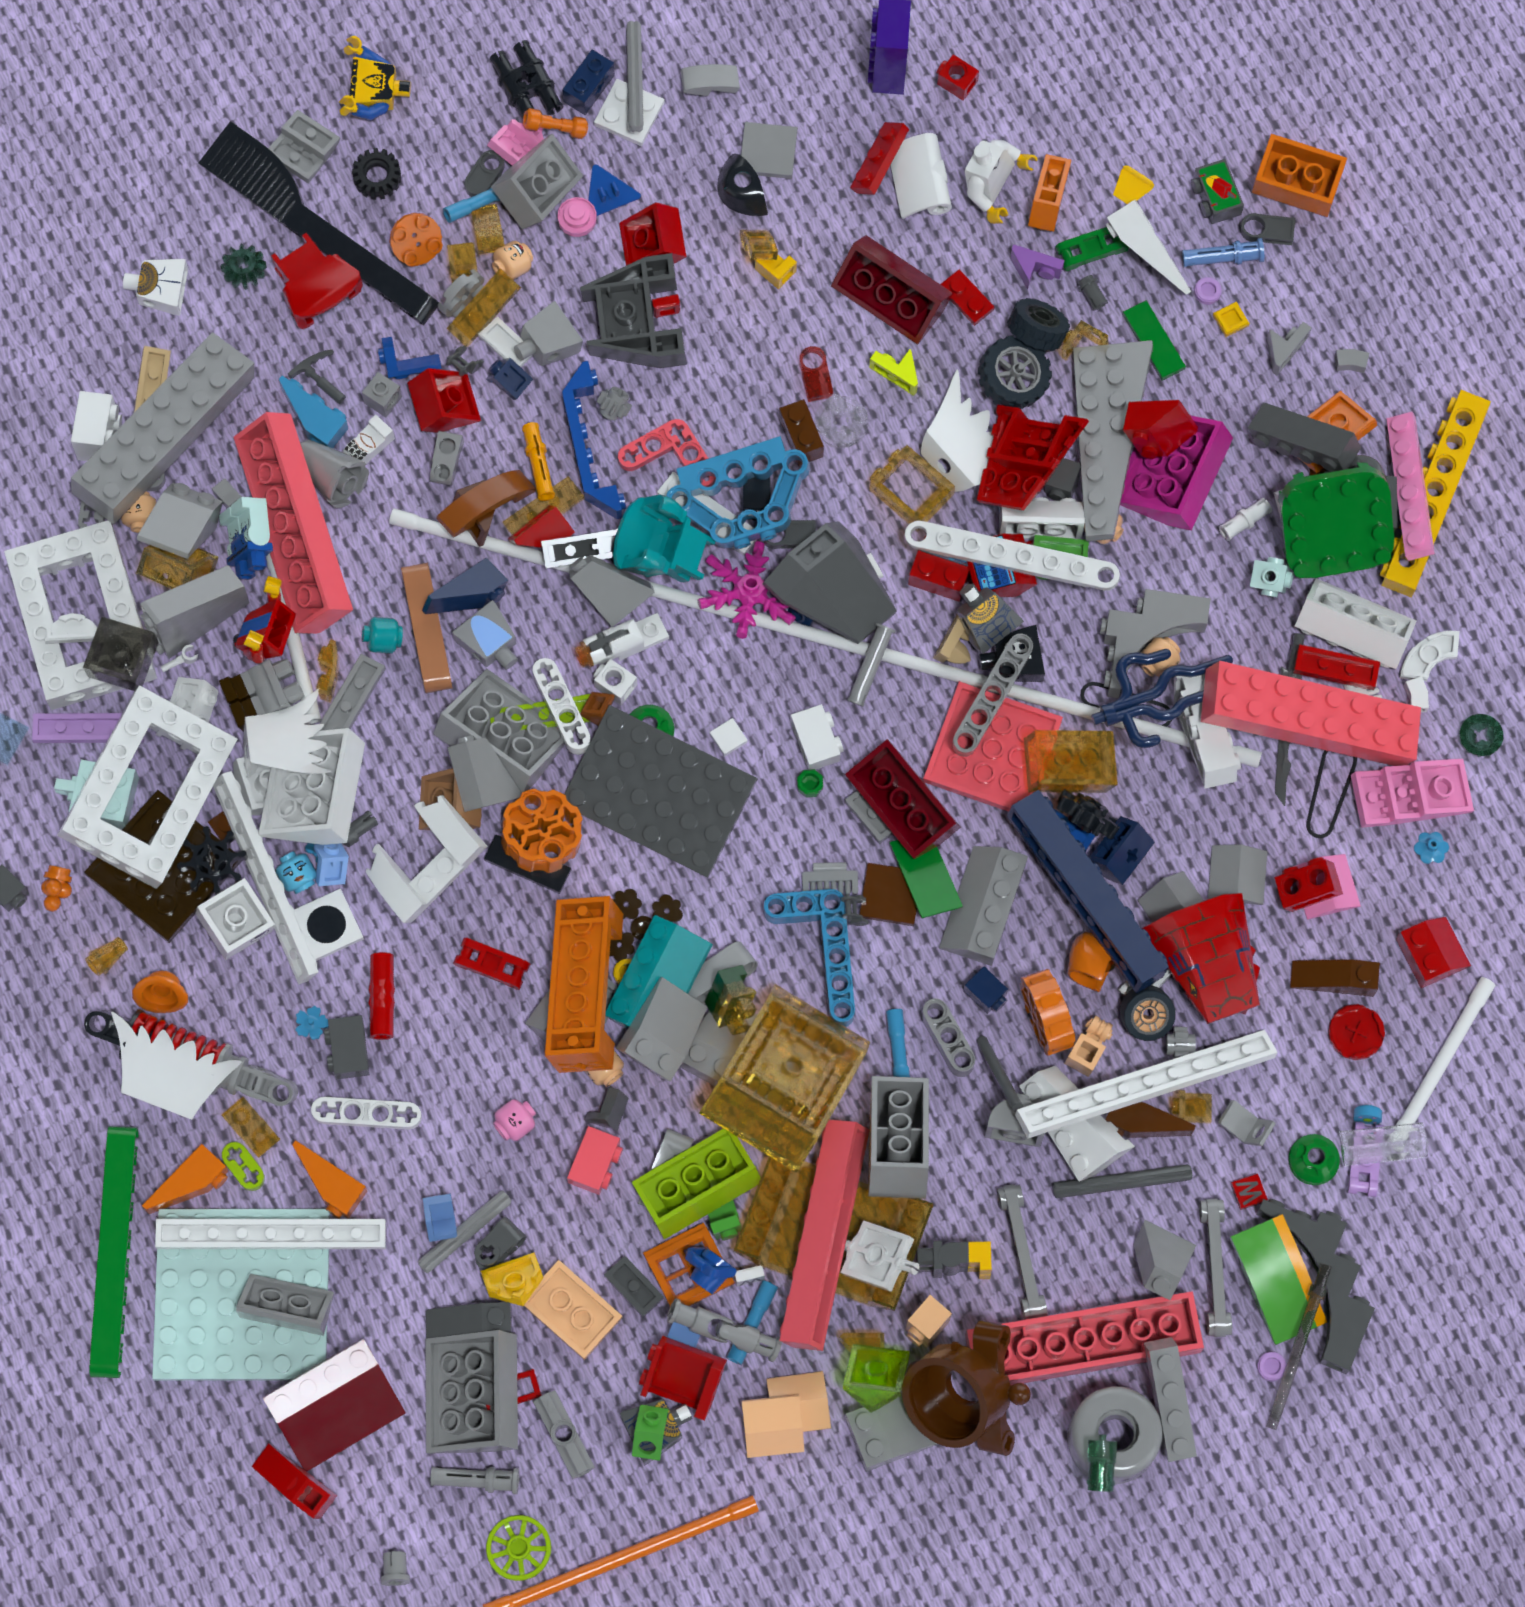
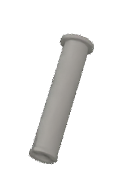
(870, 664)

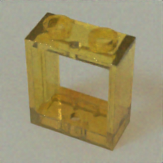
(931, 505)
(156, 562)

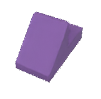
(1028, 261)

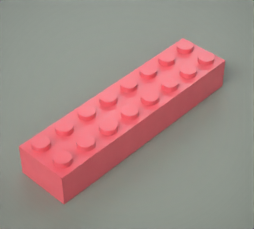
(297, 527)
(1310, 714)
(1098, 1337)

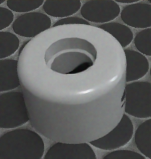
(1122, 1405)

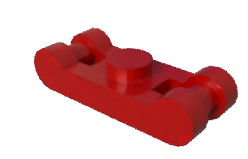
(491, 963)

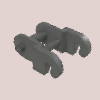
(470, 367)
(854, 918)

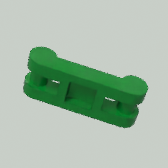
(1091, 248)

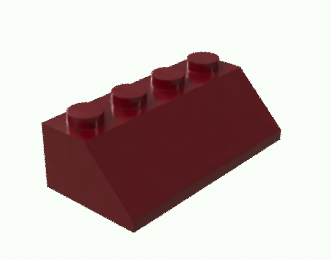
(891, 289)
(902, 800)

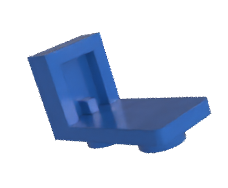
(403, 368)

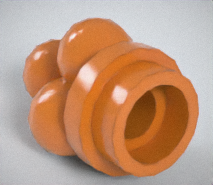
(56, 887)

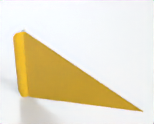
(1132, 185)

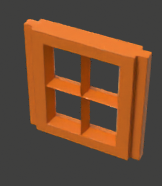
(677, 1245)

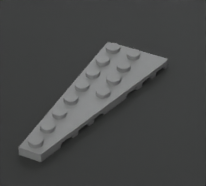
(1105, 384)

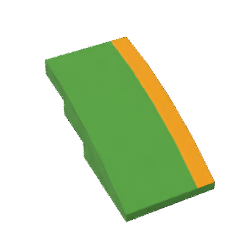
(1276, 1277)

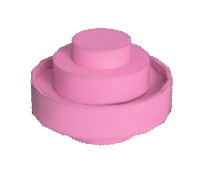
(577, 217)

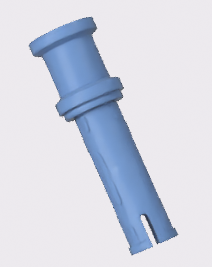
(1236, 252)

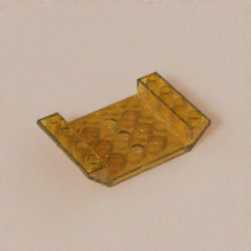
(777, 1224)

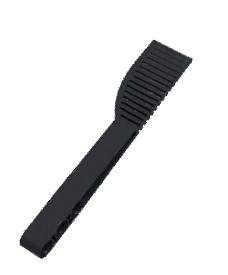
(267, 183)

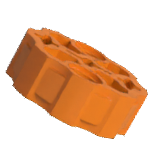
(559, 834)
(1048, 1012)

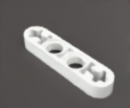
(560, 706)
(366, 1116)

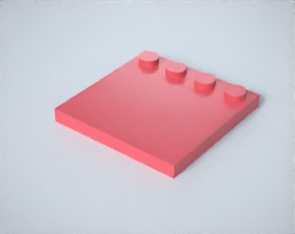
(998, 765)

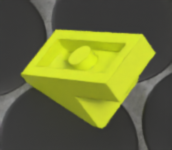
(899, 374)

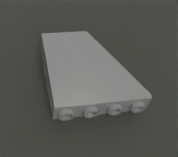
(193, 609)

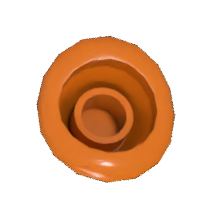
(160, 993)

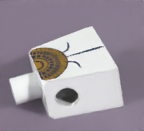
(159, 284)

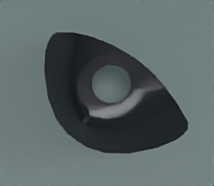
(743, 200)

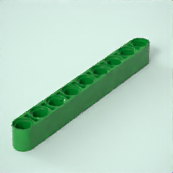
(112, 1252)

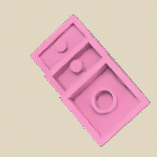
(1412, 792)

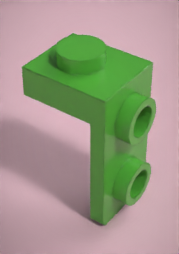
(725, 1222)

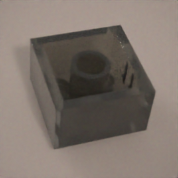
(120, 654)

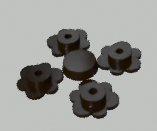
(641, 923)

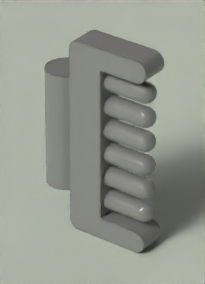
(833, 873)

